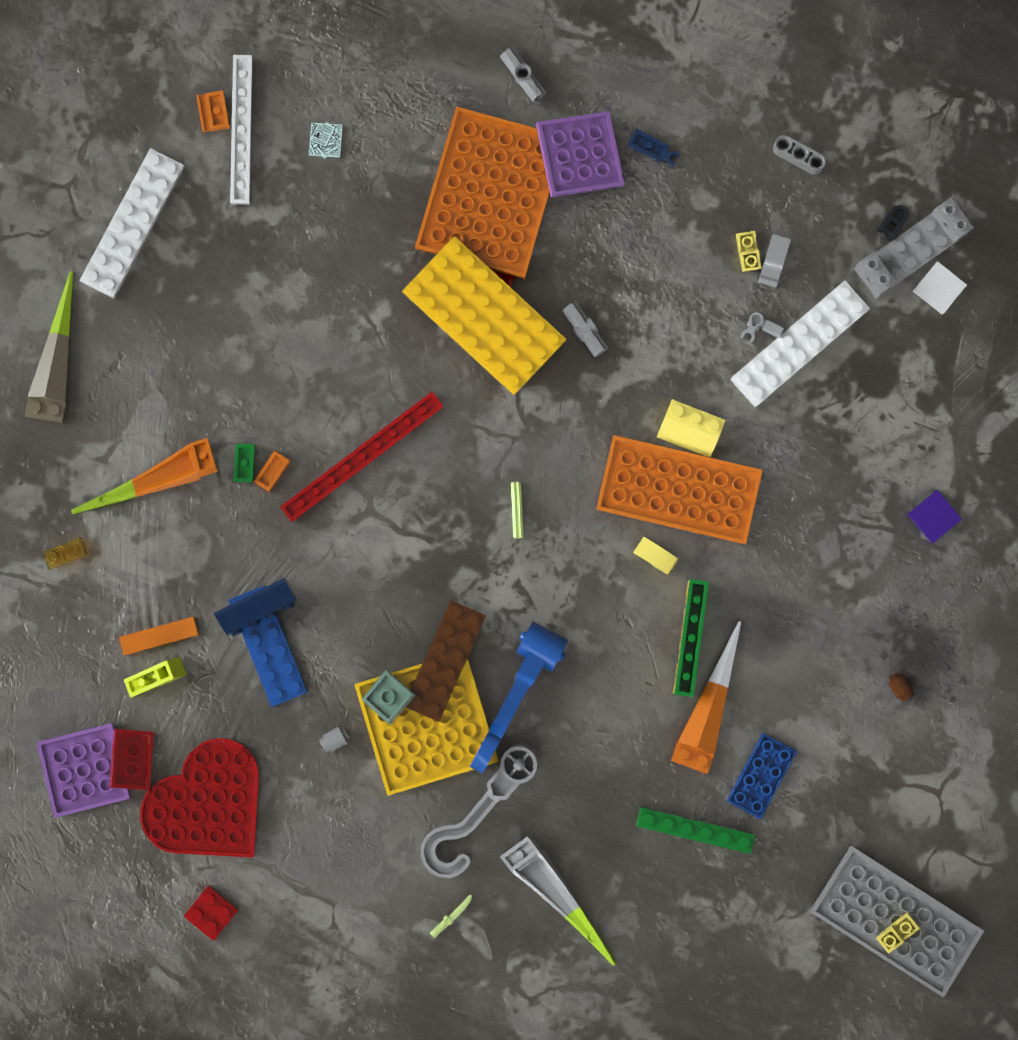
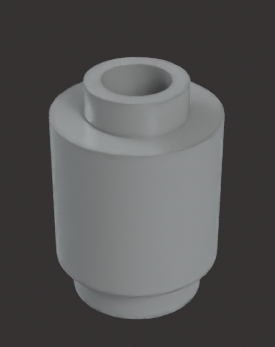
(334, 739)

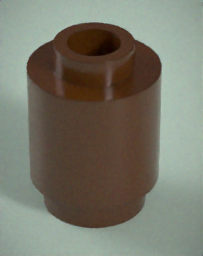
(900, 686)

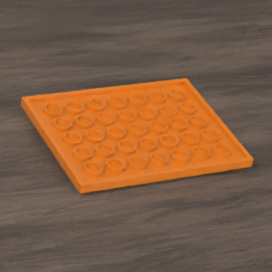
(488, 192)

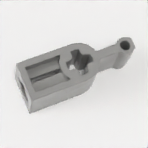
(774, 260)

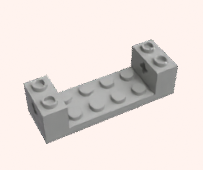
(913, 248)

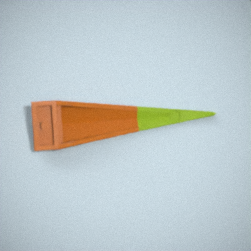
(180, 468)

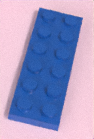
(272, 658)

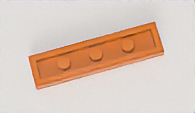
(158, 636)

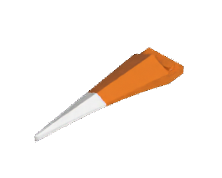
(700, 736)

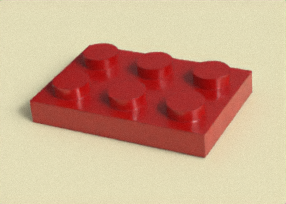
(131, 759)

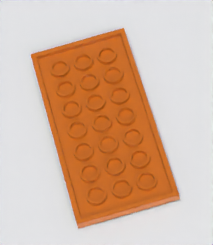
(679, 489)

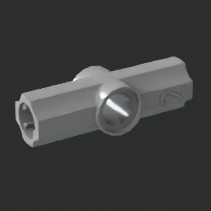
(516, 65)
(585, 329)

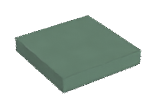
(388, 697)

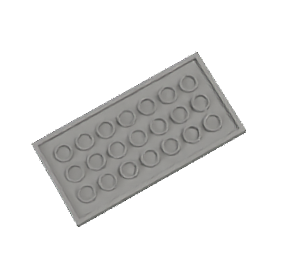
(868, 898)

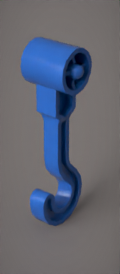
(541, 649)

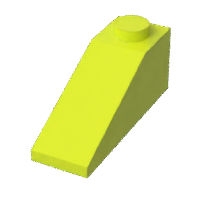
(155, 676)

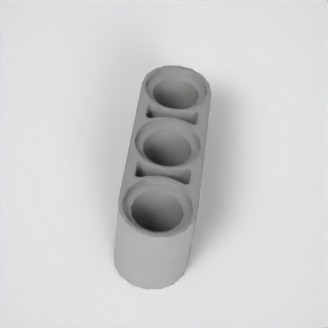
(794, 146)

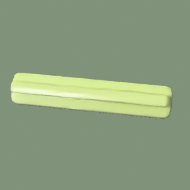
(517, 513)

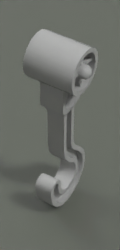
(516, 767)

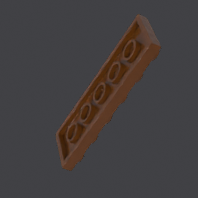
(445, 660)

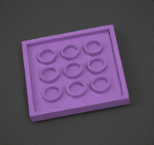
(580, 154)
(80, 770)

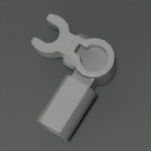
(756, 321)

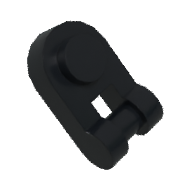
(898, 216)

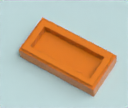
(272, 471)

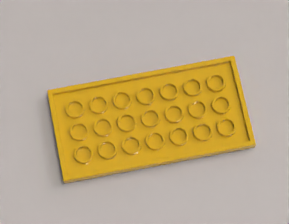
(484, 315)

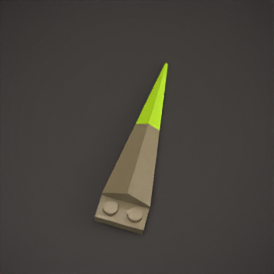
(50, 384)

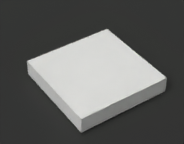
(939, 288)

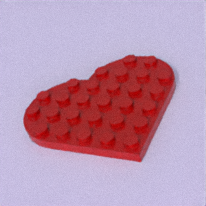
(208, 805)

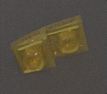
(65, 553)

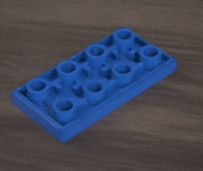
(761, 776)

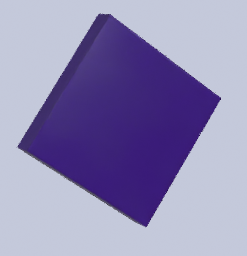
(934, 516)

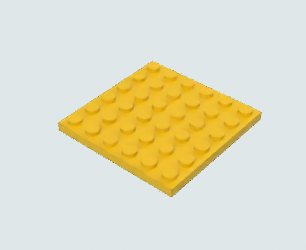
(419, 748)

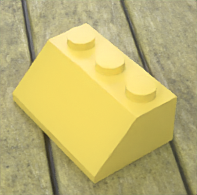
(691, 428)

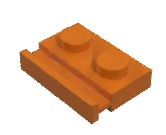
(213, 111)

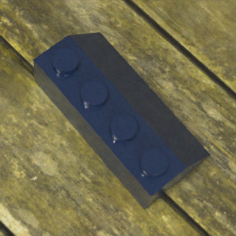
(256, 607)

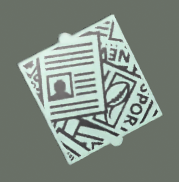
(325, 140)

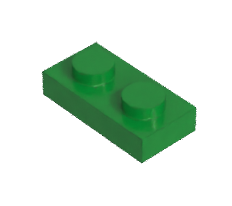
(244, 463)

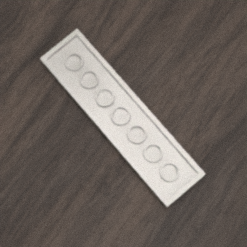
(132, 223)
(799, 344)

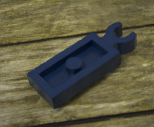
(652, 147)

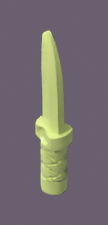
(448, 920)

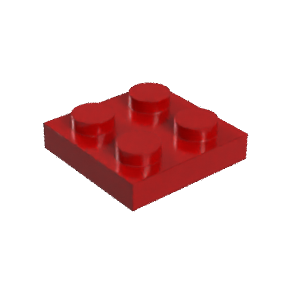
(211, 913)

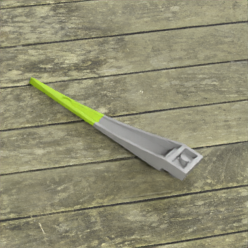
(540, 874)

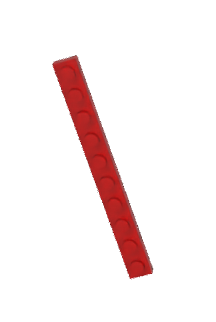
(361, 457)

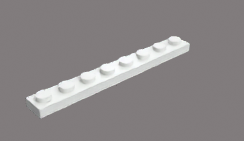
(241, 130)

